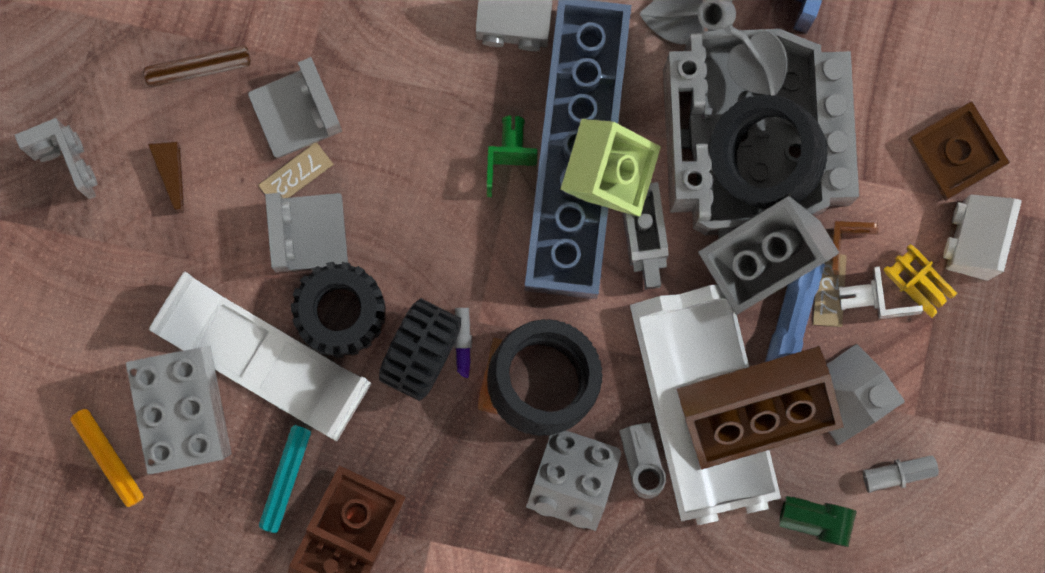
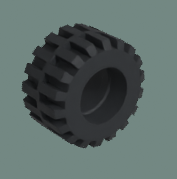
(320, 283)
(419, 349)

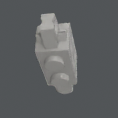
(647, 239)

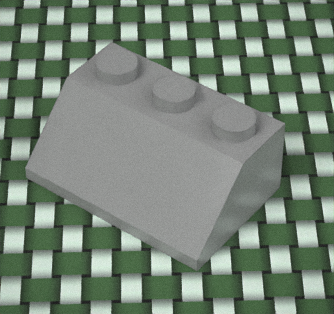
(767, 253)

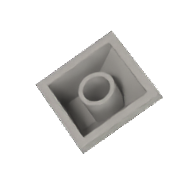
(861, 392)

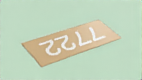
(297, 172)
(827, 301)

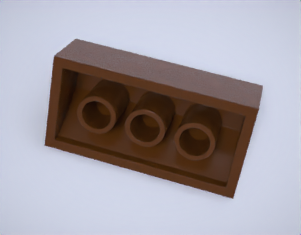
(760, 407)

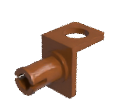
(849, 228)

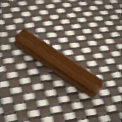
(197, 66)

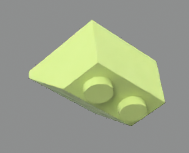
(610, 166)

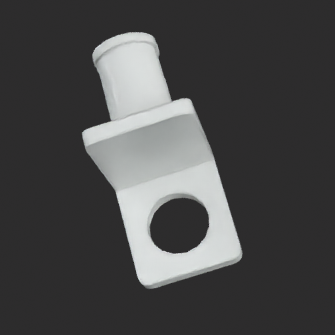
(873, 295)

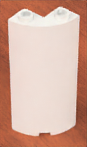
(683, 343)

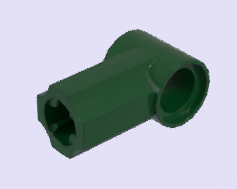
(827, 521)

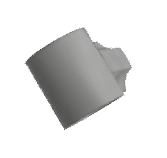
(641, 457)

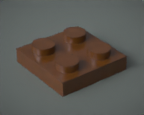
(958, 151)

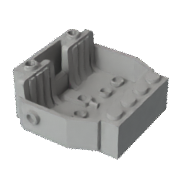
(813, 80)

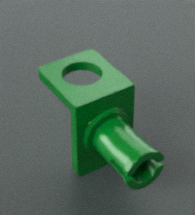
(511, 149)

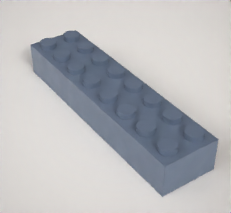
(582, 84)

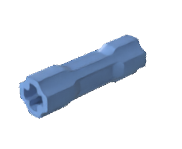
(794, 315)

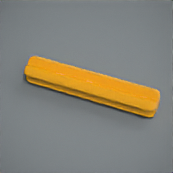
(106, 457)

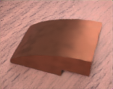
(348, 526)

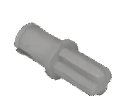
(900, 473)

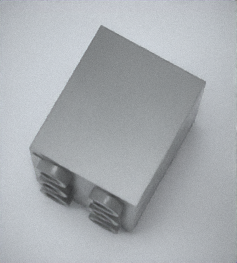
(179, 409)

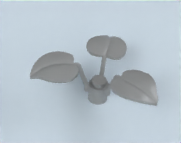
(755, 65)

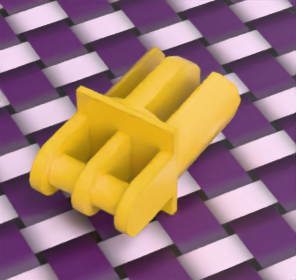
(919, 283)

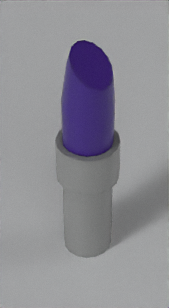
(463, 343)

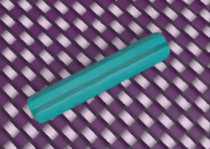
(284, 479)

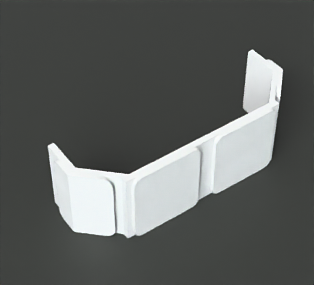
(261, 357)

